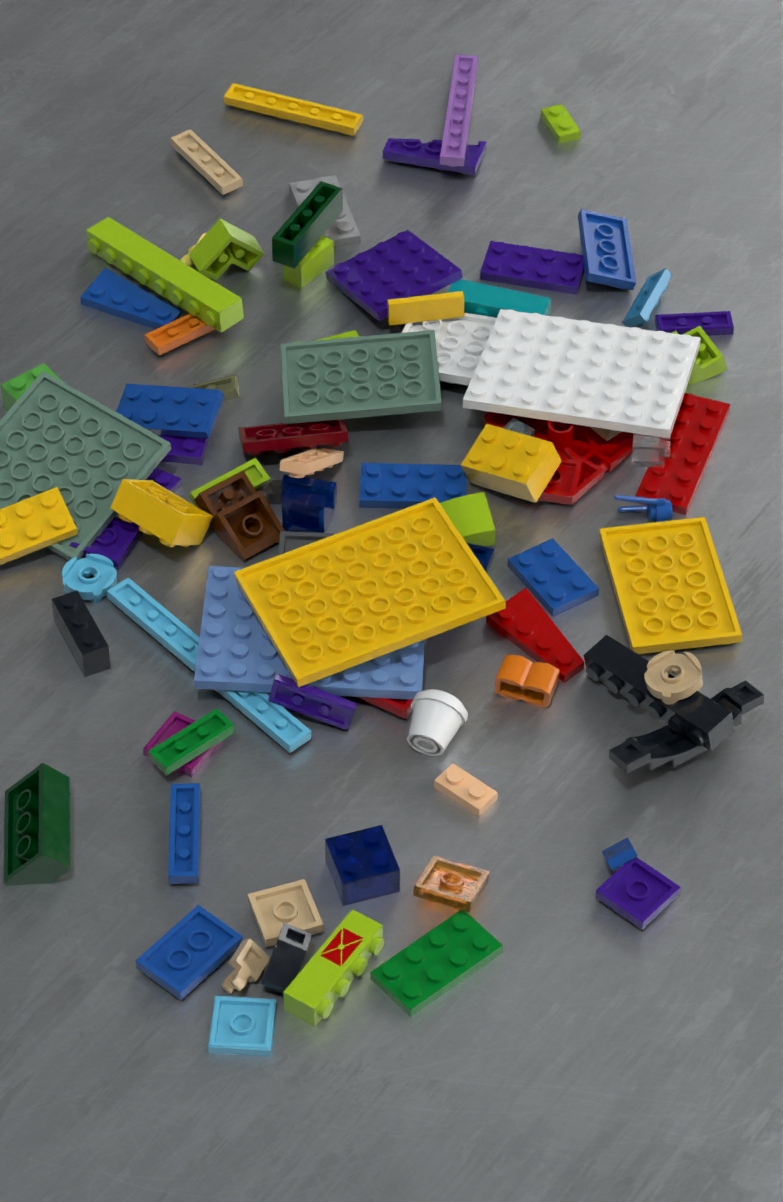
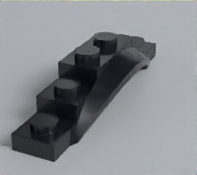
(673, 747)

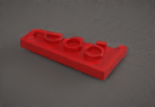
(536, 634)

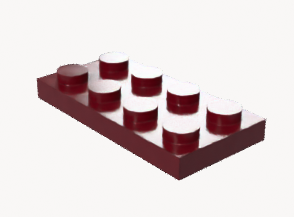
(284, 436)

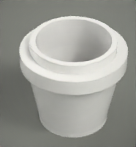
(435, 721)

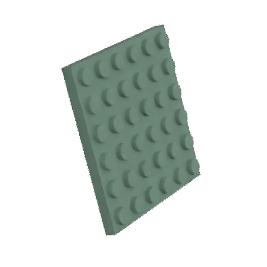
(73, 444)

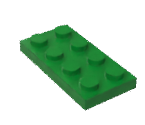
(436, 962)

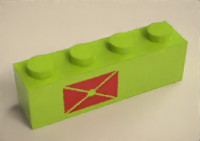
(333, 968)

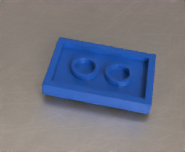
(553, 577)
(189, 952)

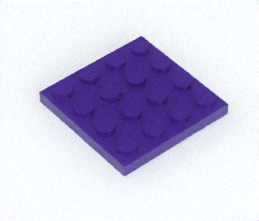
(393, 270)

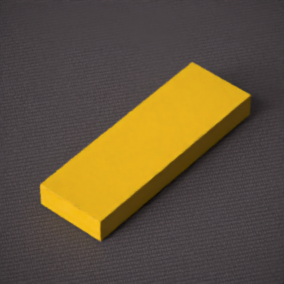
(425, 308)

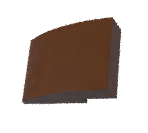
(241, 516)

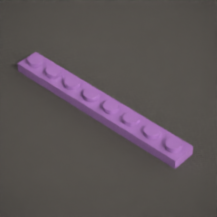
(459, 110)

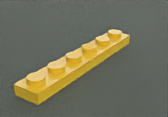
(293, 109)

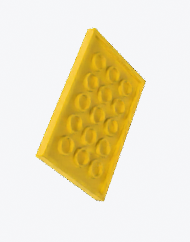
(669, 585)

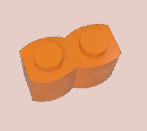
(526, 680)

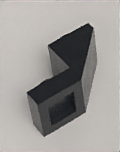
(286, 958)

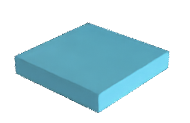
(242, 1026)

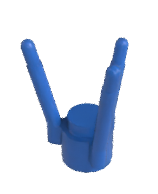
(657, 509)

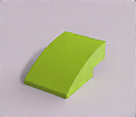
(708, 360)
(472, 518)

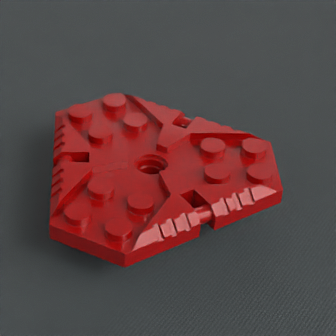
(582, 453)

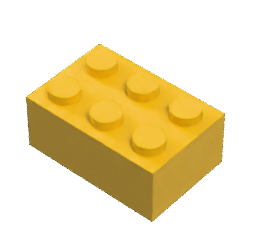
(511, 463)
(161, 513)

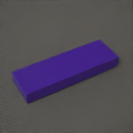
(711, 322)
(312, 702)

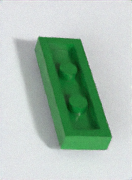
(191, 741)

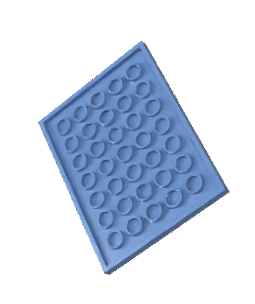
(241, 657)

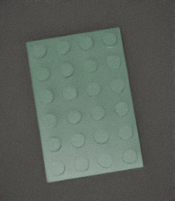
(360, 377)

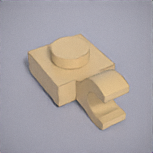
(248, 965)

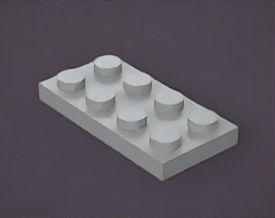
(344, 229)

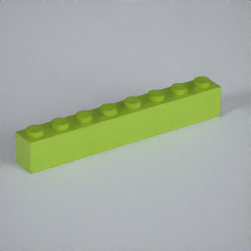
(165, 274)

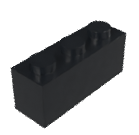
(81, 633)

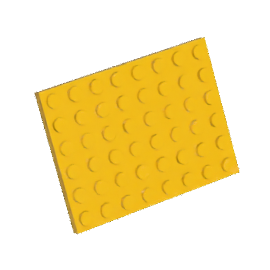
(368, 591)

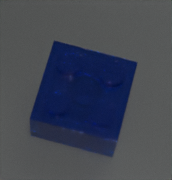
(362, 865)

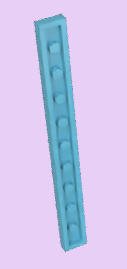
(184, 645)

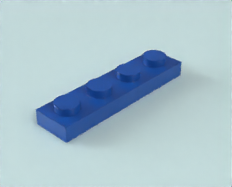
(184, 833)

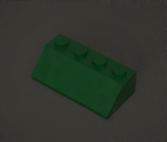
(37, 828)

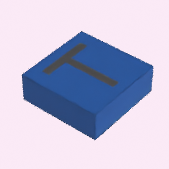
(619, 853)

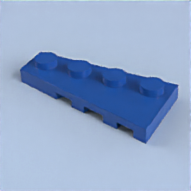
(127, 301)

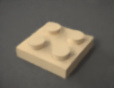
(287, 904)

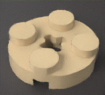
(676, 688)

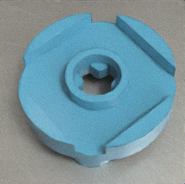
(89, 589)

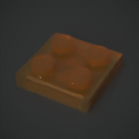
(451, 883)

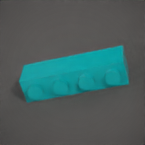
(488, 299)

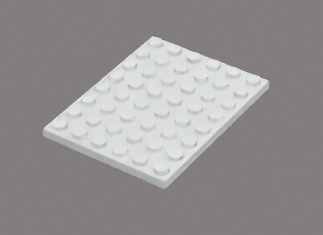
(583, 373)

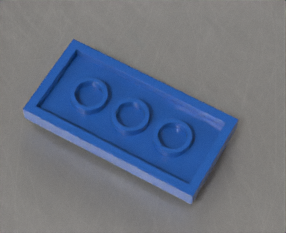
(606, 249)
(171, 409)
(409, 484)

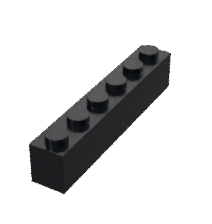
(624, 672)

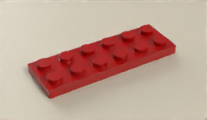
(691, 447)

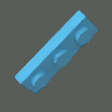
(647, 299)

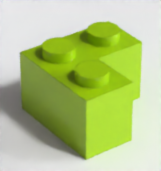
(224, 246)
(312, 265)

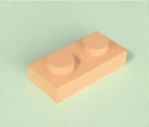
(466, 790)

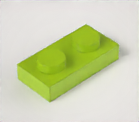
(560, 123)

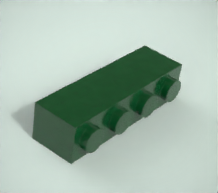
(307, 224)

